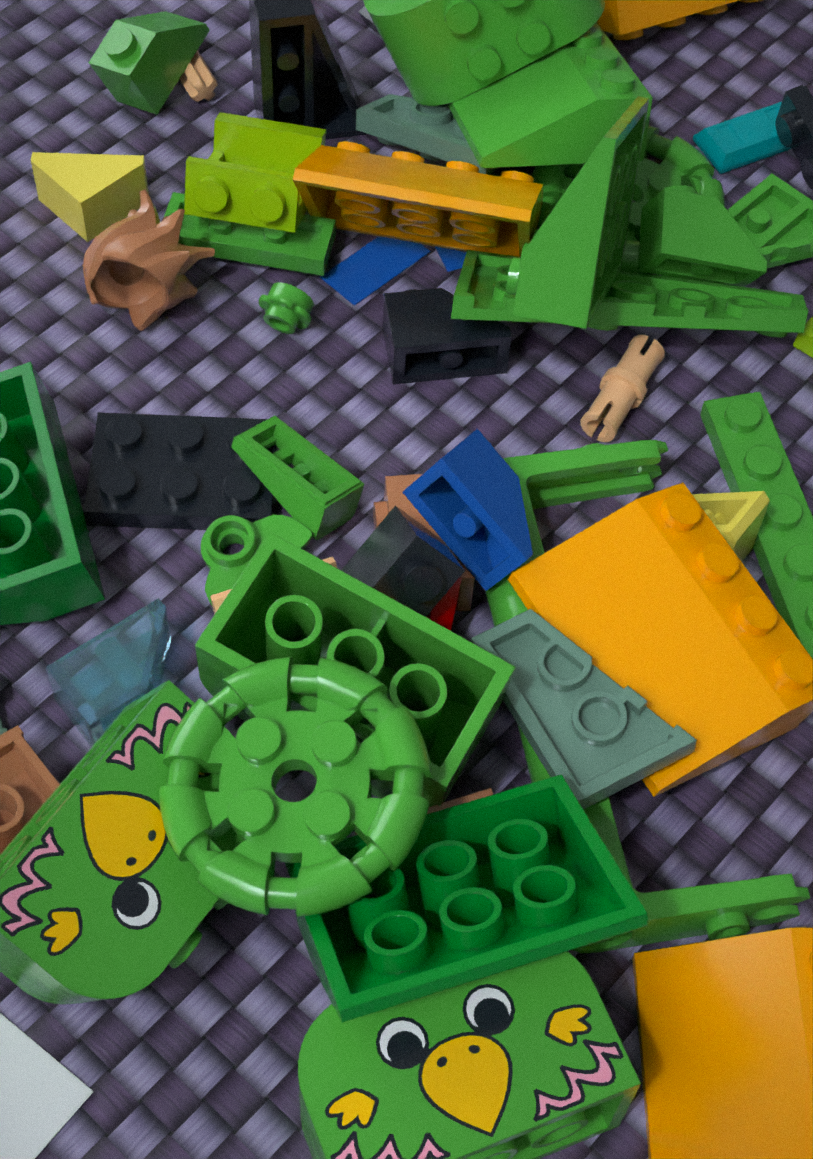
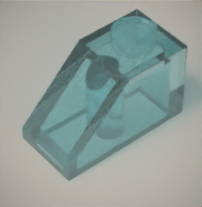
(112, 670)

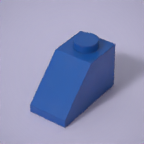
(476, 509)

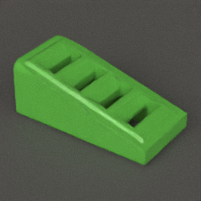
(314, 490)

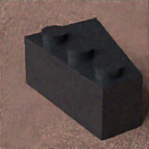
(300, 69)

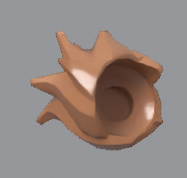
(141, 264)

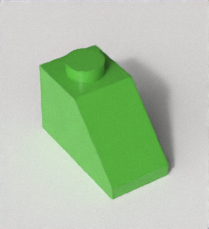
(147, 57)
(696, 240)

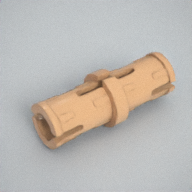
(622, 388)

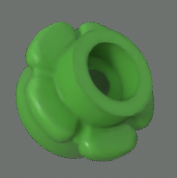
(286, 308)

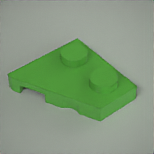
(777, 221)

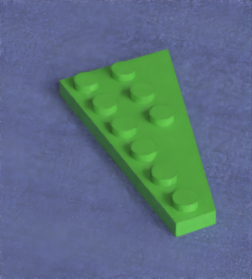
(639, 301)

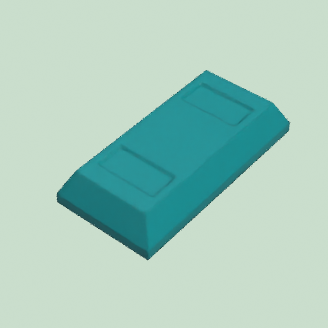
(741, 139)

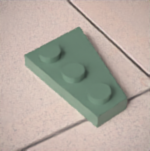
(417, 127)
(577, 714)

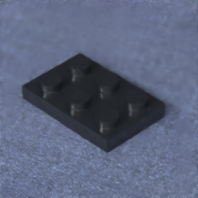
(171, 472)

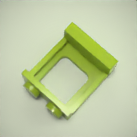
(251, 173)

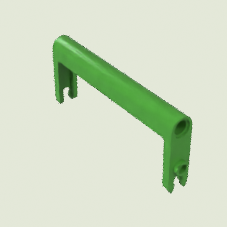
(673, 914)

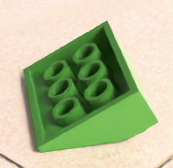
(552, 107)
(584, 237)

